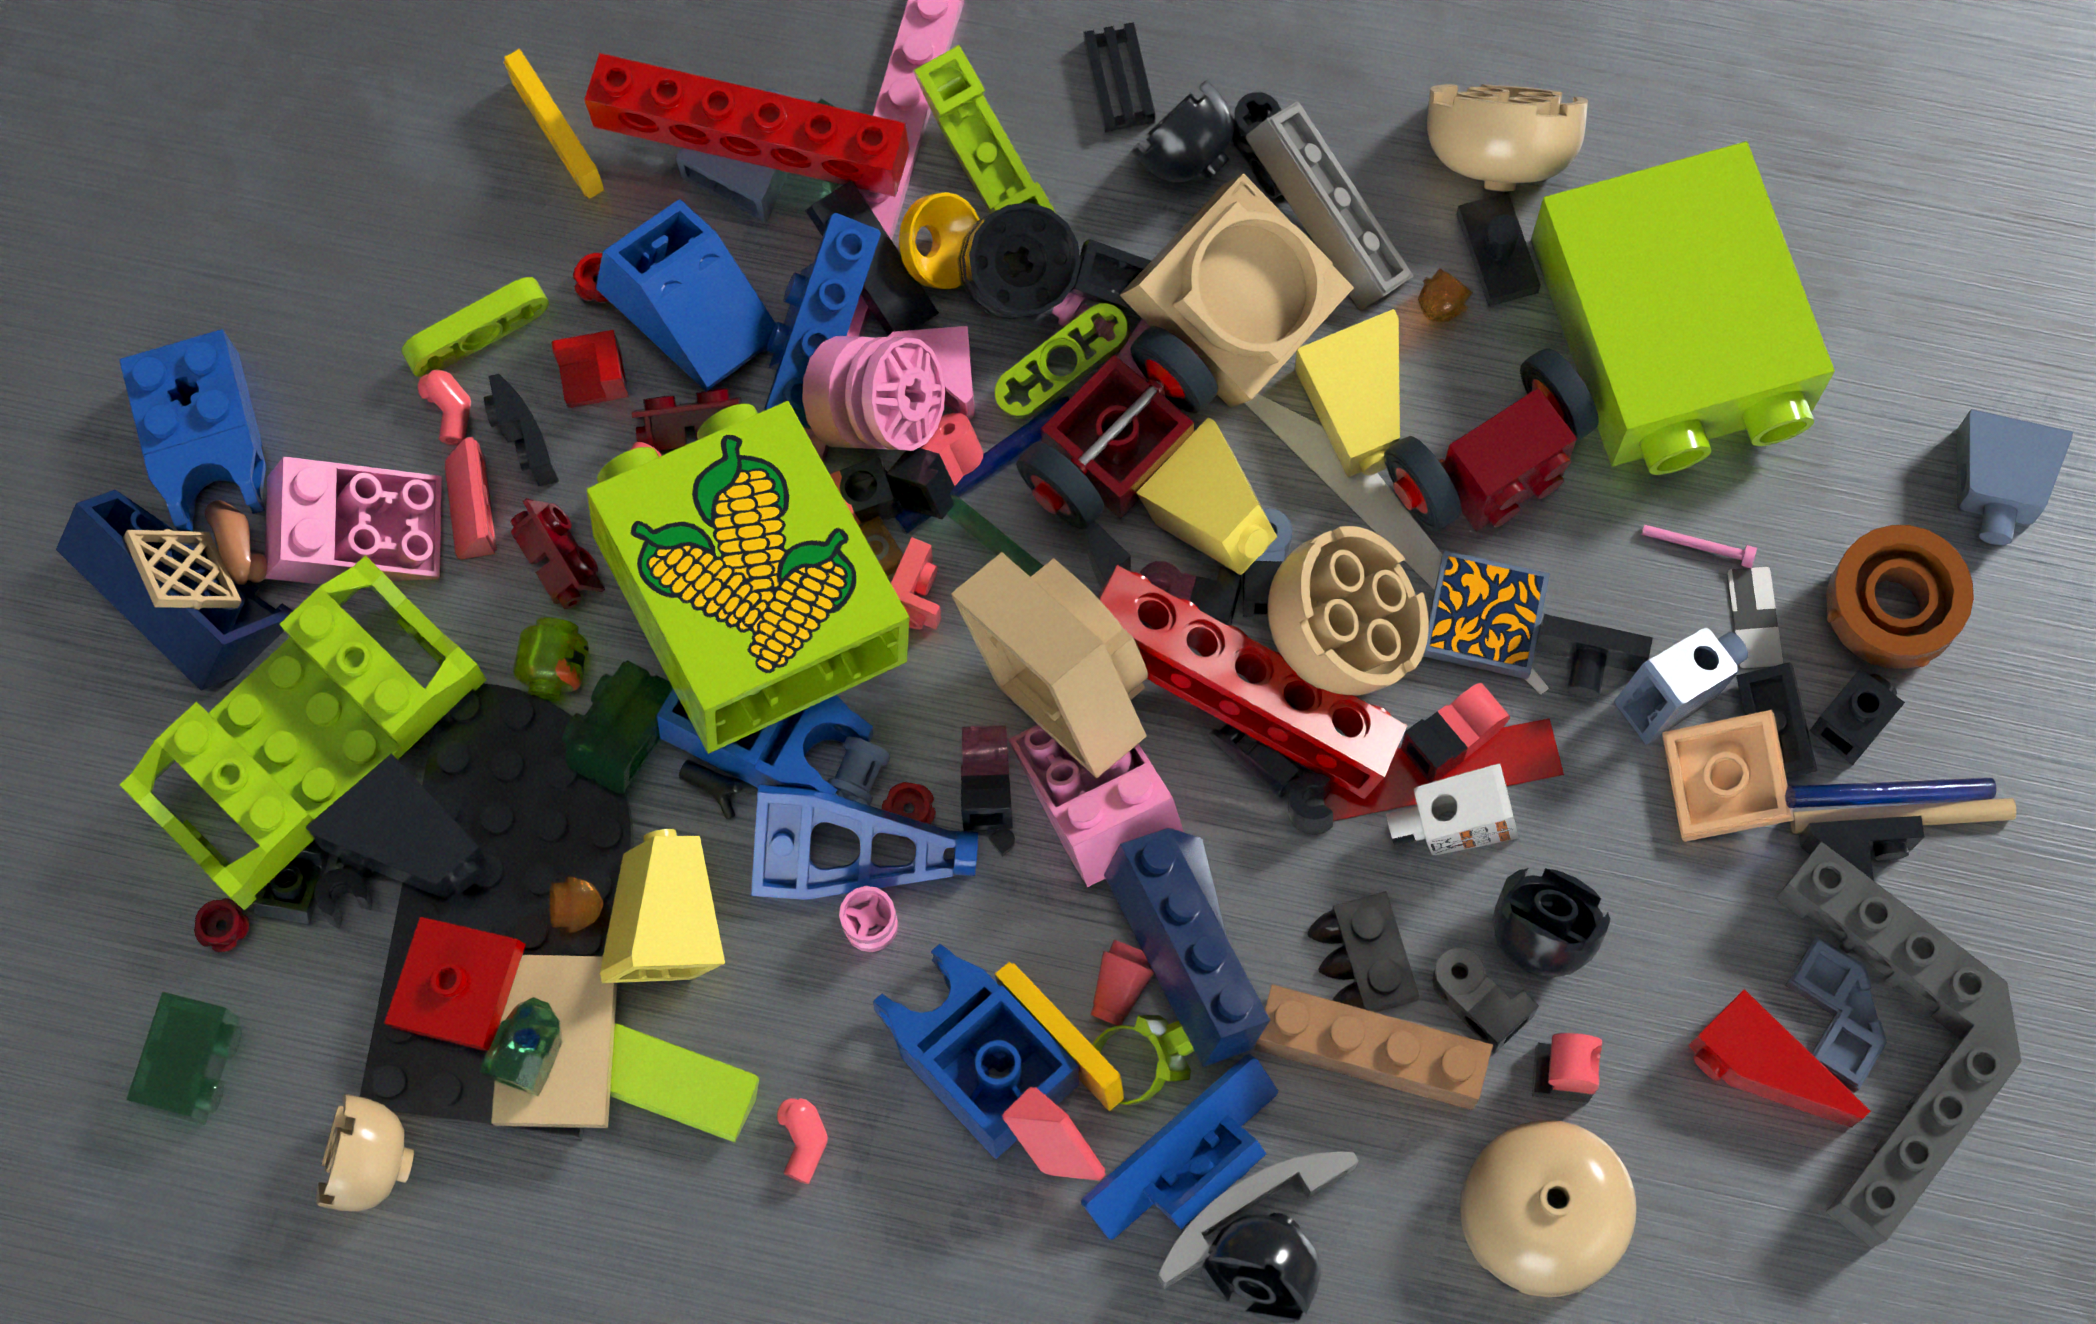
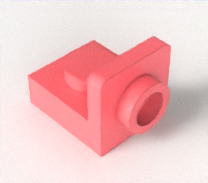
(915, 577)

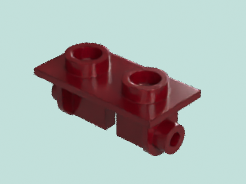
(667, 421)
(546, 532)

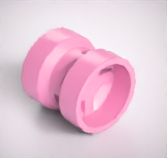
(868, 908)

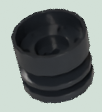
(1047, 252)

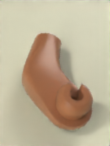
(233, 543)

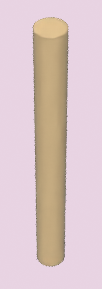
(1931, 813)

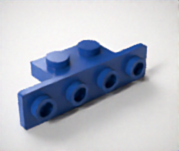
(820, 306)
(1190, 1156)

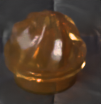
(1443, 297)
(574, 904)

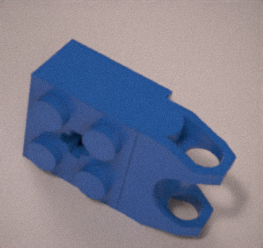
(197, 441)
(775, 752)
(966, 1037)

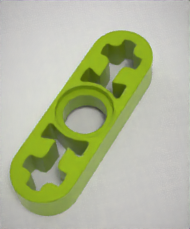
(475, 326)
(1037, 394)

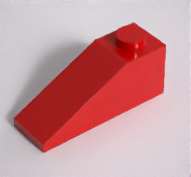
(1765, 1059)

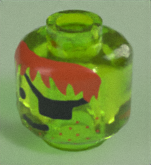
(551, 658)

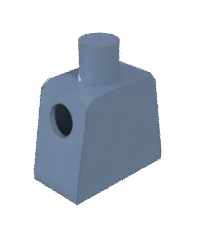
(736, 182)
(2006, 470)
(1680, 682)

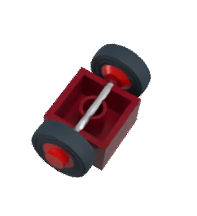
(1117, 430)
(1503, 458)

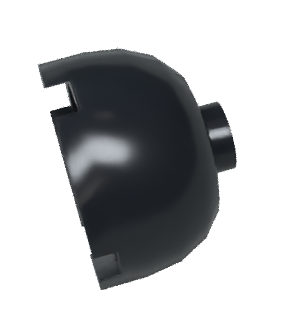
(1190, 138)
(1549, 922)
(1265, 1263)

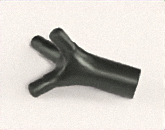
(716, 784)

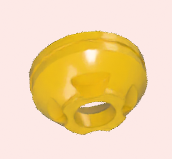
(949, 221)

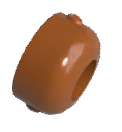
(1919, 563)

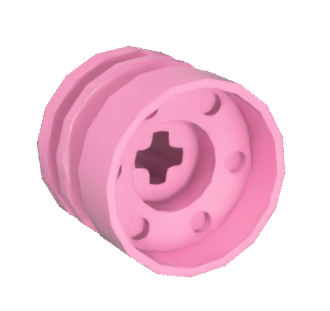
(874, 393)

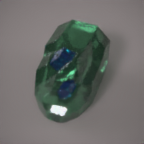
(525, 1047)

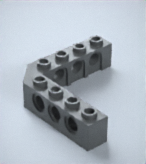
(1964, 1000)

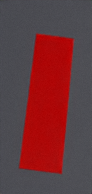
(1523, 750)

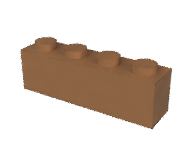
(1374, 1047)

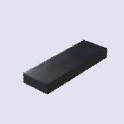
(889, 288)

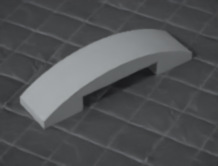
(1311, 1173)

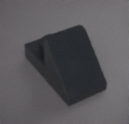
(1858, 838)

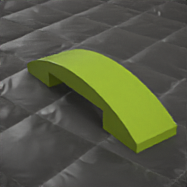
(975, 133)

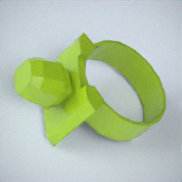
(1171, 1048)

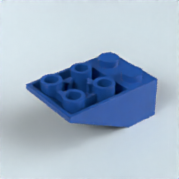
(686, 294)

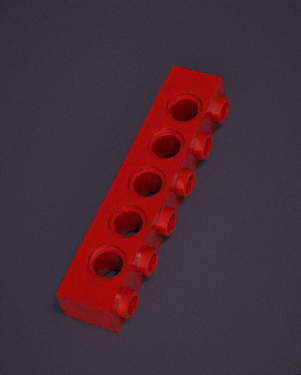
(747, 124)
(1257, 706)

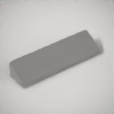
(1328, 204)

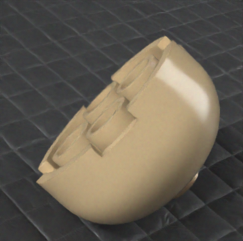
(1505, 132)
(1347, 613)
(1524, 1237)

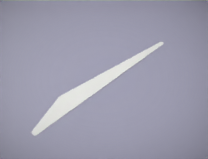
(1363, 494)

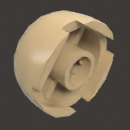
(363, 1156)

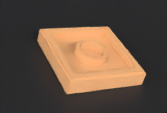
(1727, 776)

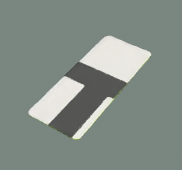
(1755, 616)

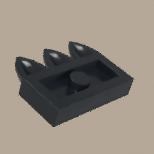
(1369, 954)

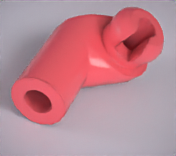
(452, 400)
(808, 1135)

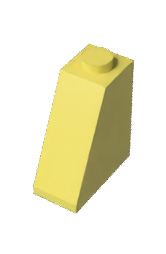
(1356, 390)
(1209, 501)
(662, 914)

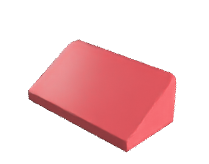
(470, 501)
(1051, 1138)

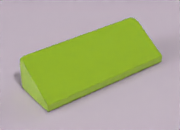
(681, 1083)

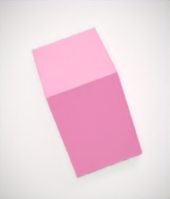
(953, 353)

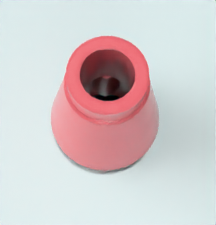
(1120, 982)

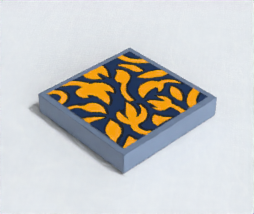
(1486, 614)

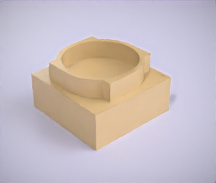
(1239, 288)
(1058, 657)

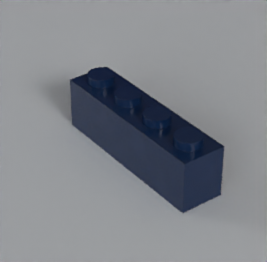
(201, 643)
(1177, 920)

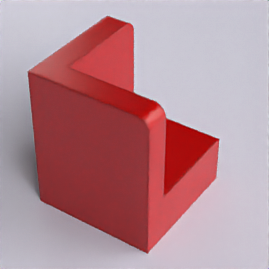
(591, 368)

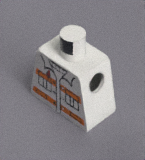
(1480, 807)

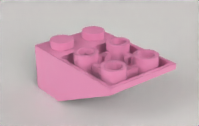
(336, 513)
(1093, 812)

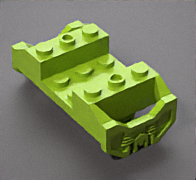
(303, 729)

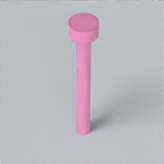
(1747, 555)

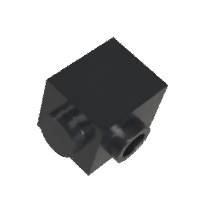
(1857, 715)

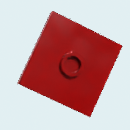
(455, 983)

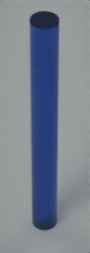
(992, 461)
(1890, 792)

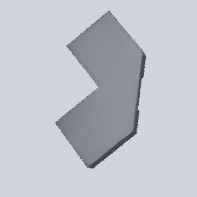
(1842, 989)

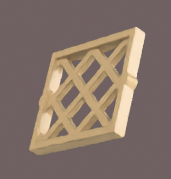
(172, 539)

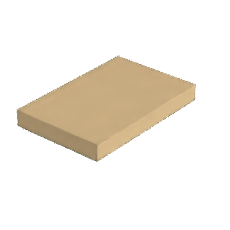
(581, 1076)

